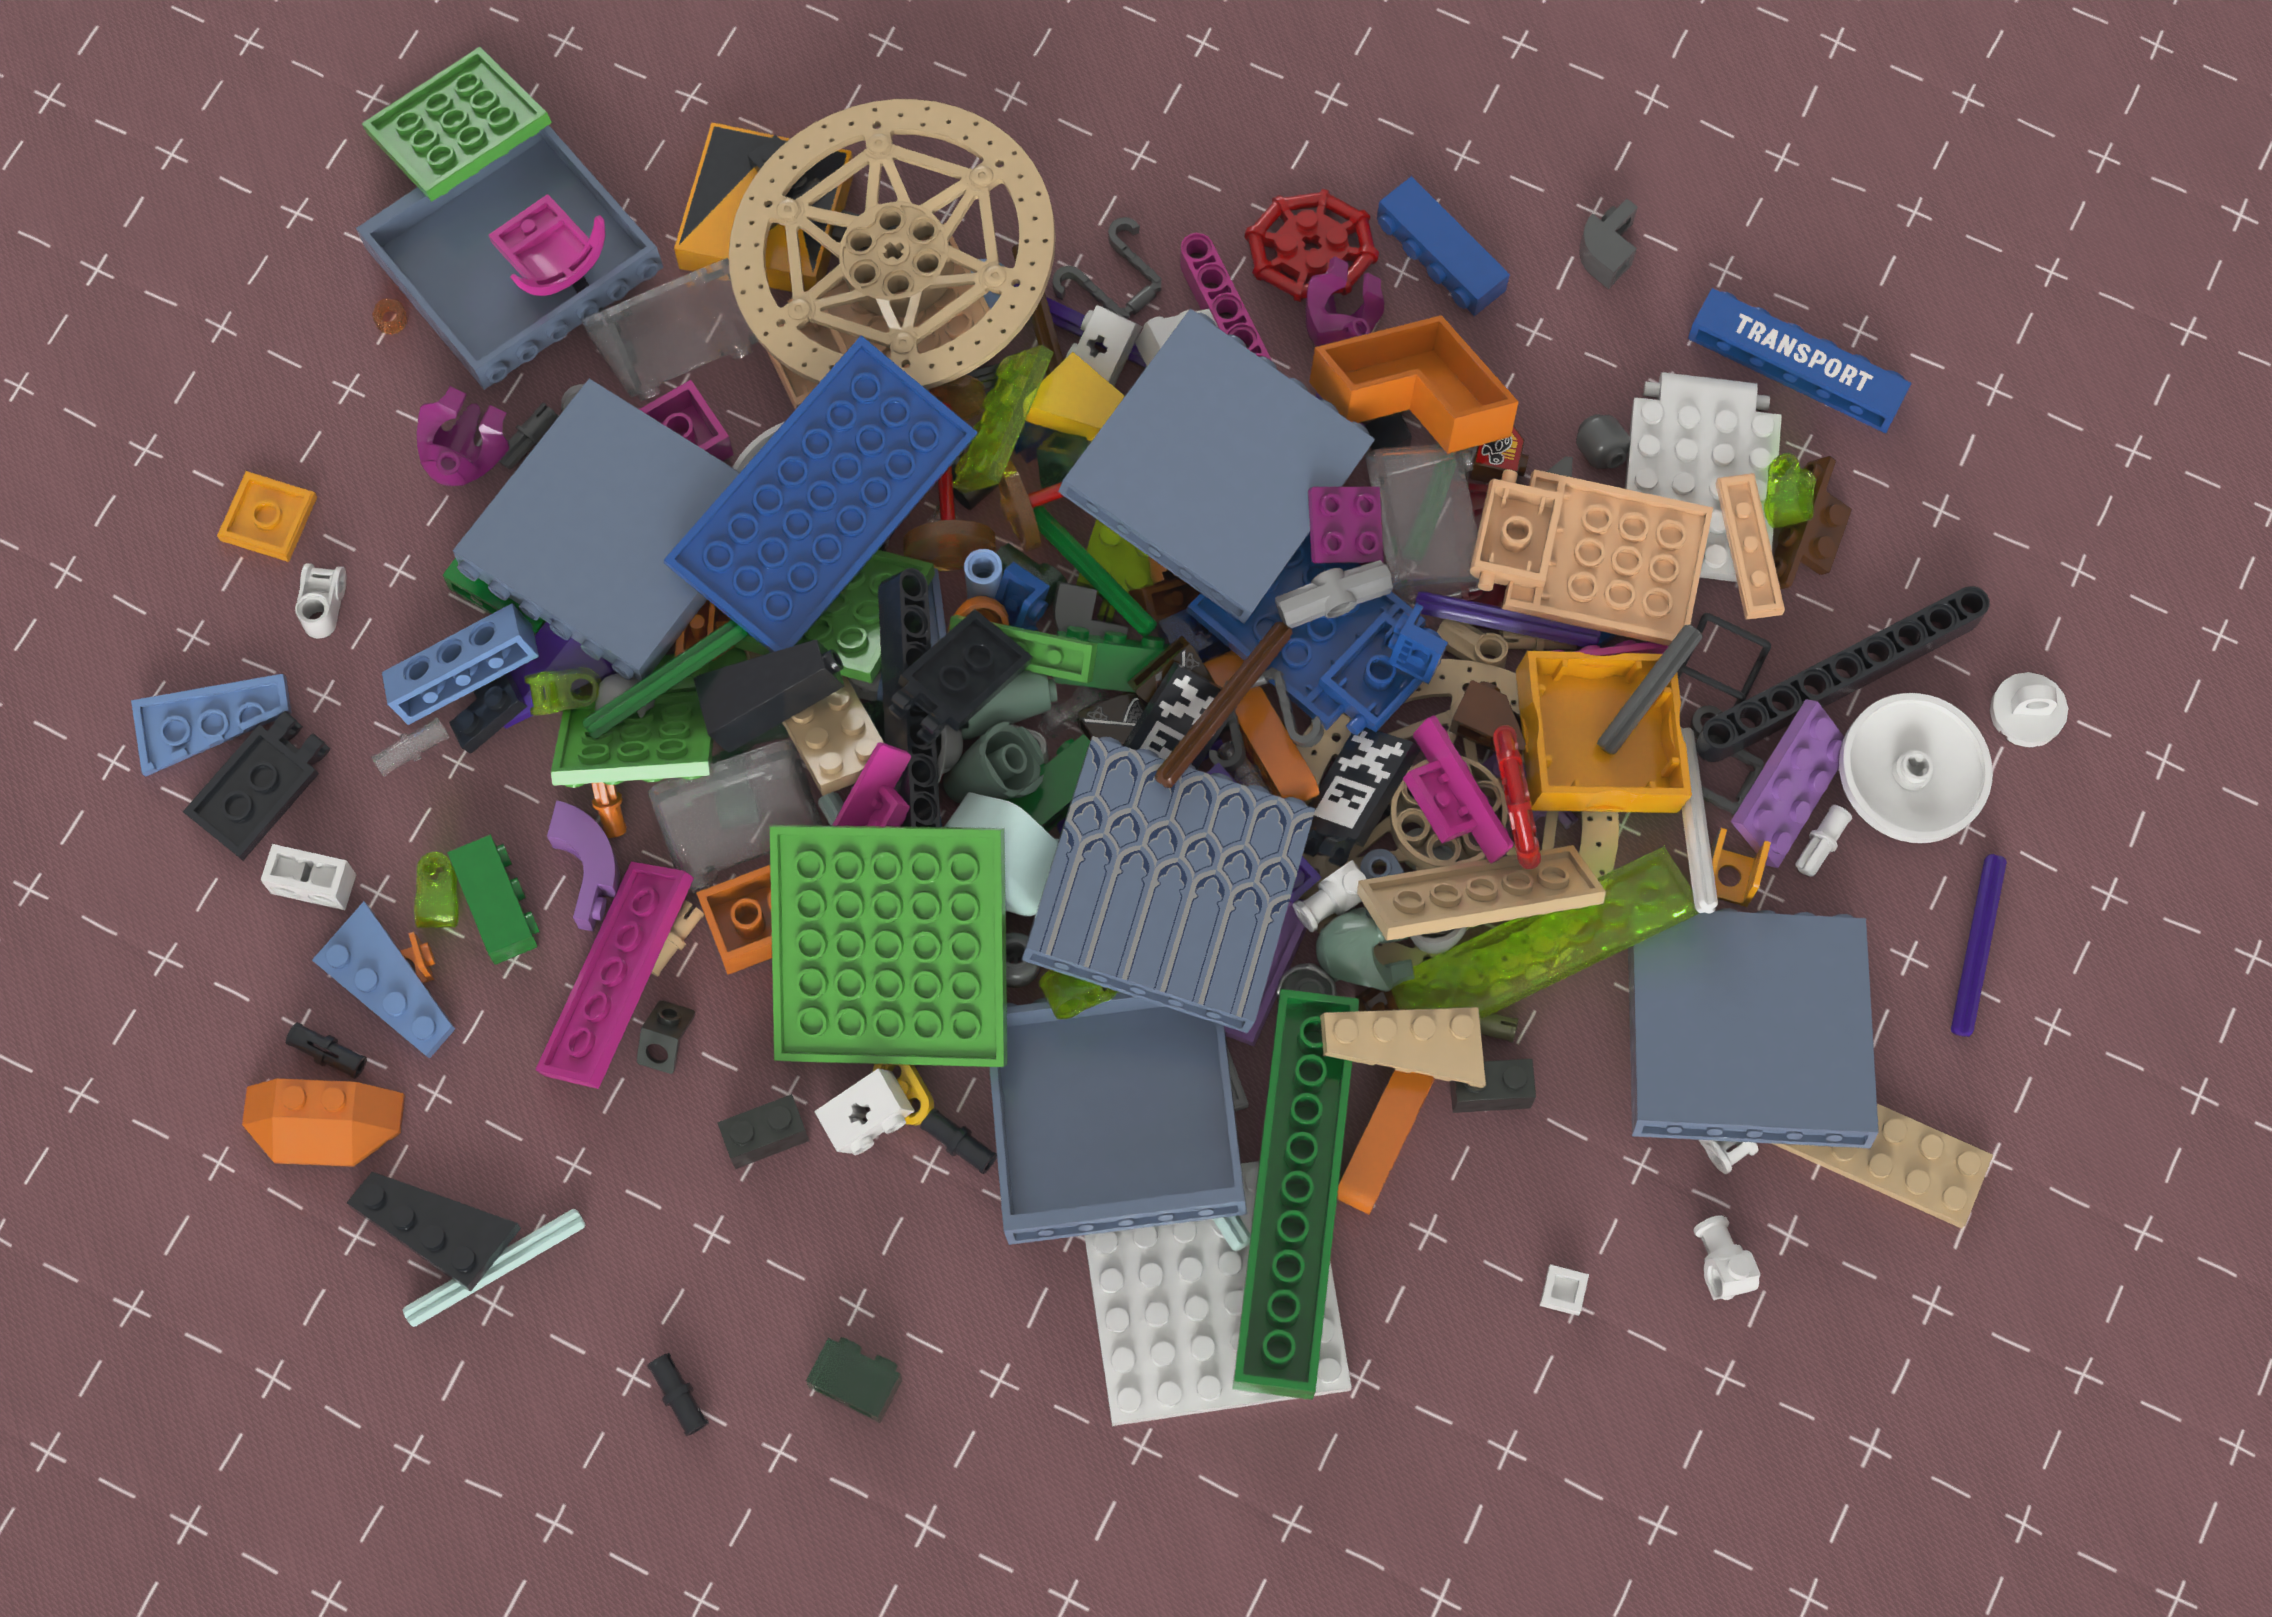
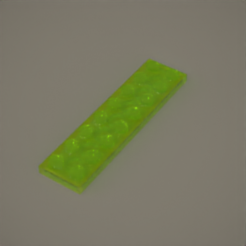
(1549, 947)

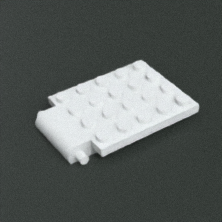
(1693, 437)

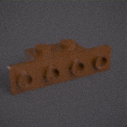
(1814, 540)

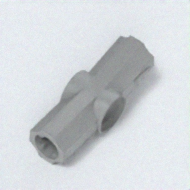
(1334, 593)

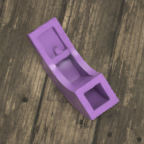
(584, 838)

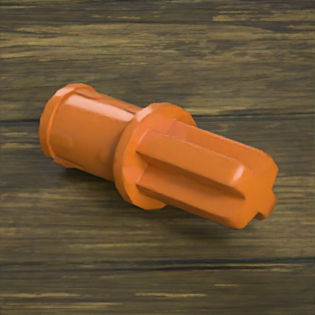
(608, 804)

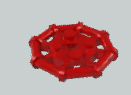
(1309, 228)
(1517, 797)

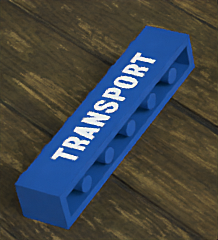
(1799, 360)

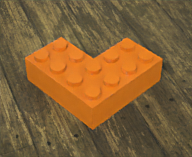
(1417, 370)

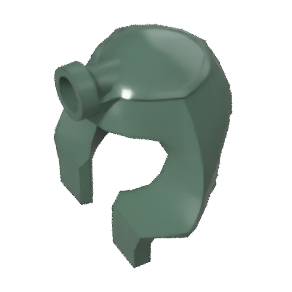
(1348, 954)

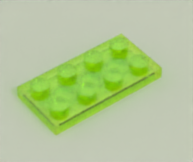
(1002, 419)

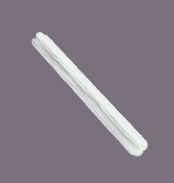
(1697, 835)

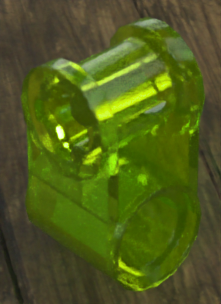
(1788, 492)
(559, 690)
(436, 899)
(1071, 995)

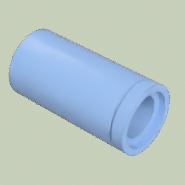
(982, 573)

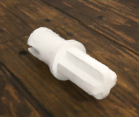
(1823, 840)

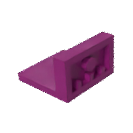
(1345, 525)

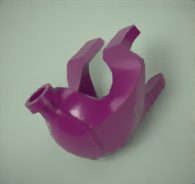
(1323, 321)
(451, 455)

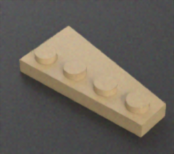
(1420, 1041)

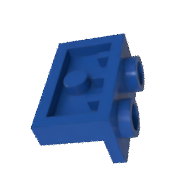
(1416, 648)

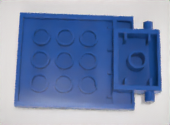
(1327, 662)

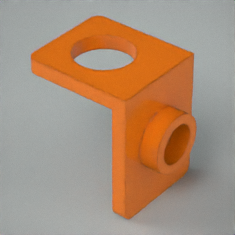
(421, 956)

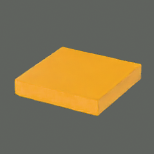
(267, 516)

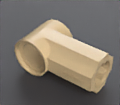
(1471, 644)

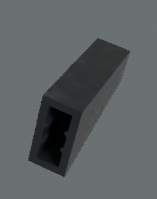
(765, 691)

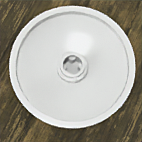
(1915, 768)

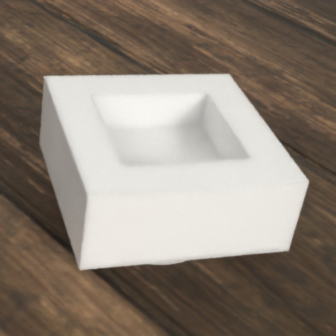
(1564, 1290)

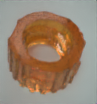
(390, 305)

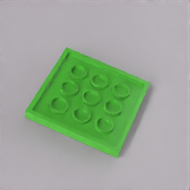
(456, 123)
(852, 620)
(660, 745)

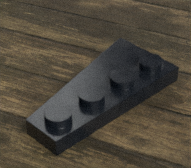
(438, 1229)

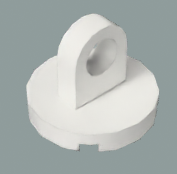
(2029, 709)

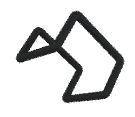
(1741, 696)

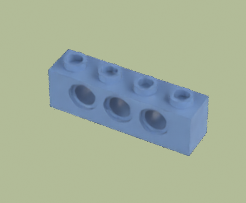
(460, 664)

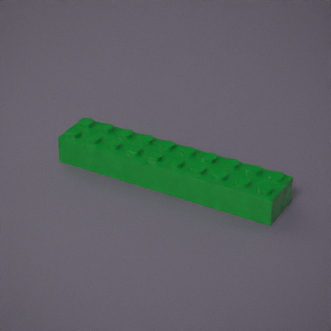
(1294, 1203)

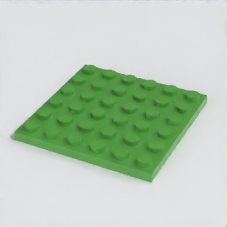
(889, 945)

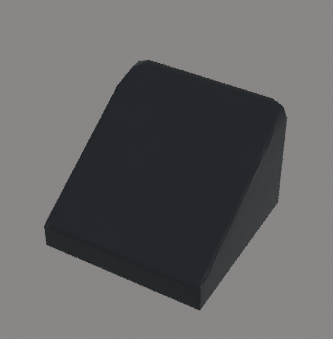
(1389, 432)

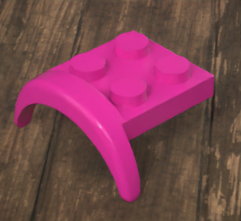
(548, 247)

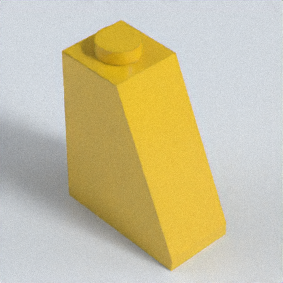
(1074, 399)

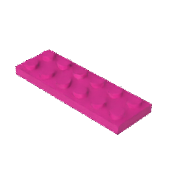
(614, 974)

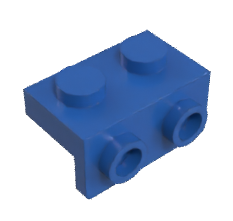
(1022, 597)

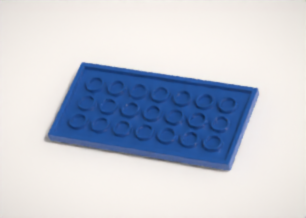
(820, 497)

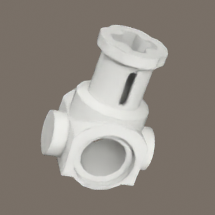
(1335, 895)
(1727, 1266)

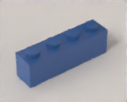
(1442, 246)

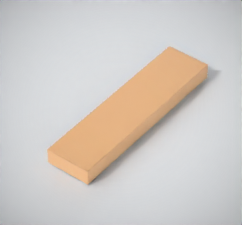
(1750, 546)

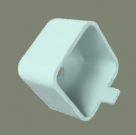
(1027, 847)

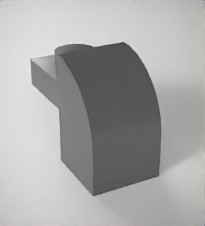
(1603, 248)
(1074, 607)

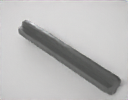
(1650, 689)

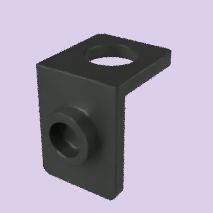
(664, 1027)

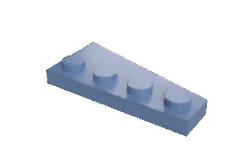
(198, 719)
(376, 973)

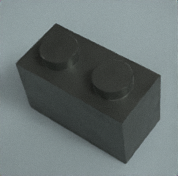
(1508, 1087)
(763, 1131)

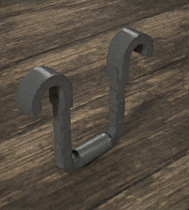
(1140, 300)
(1308, 740)
(1744, 756)

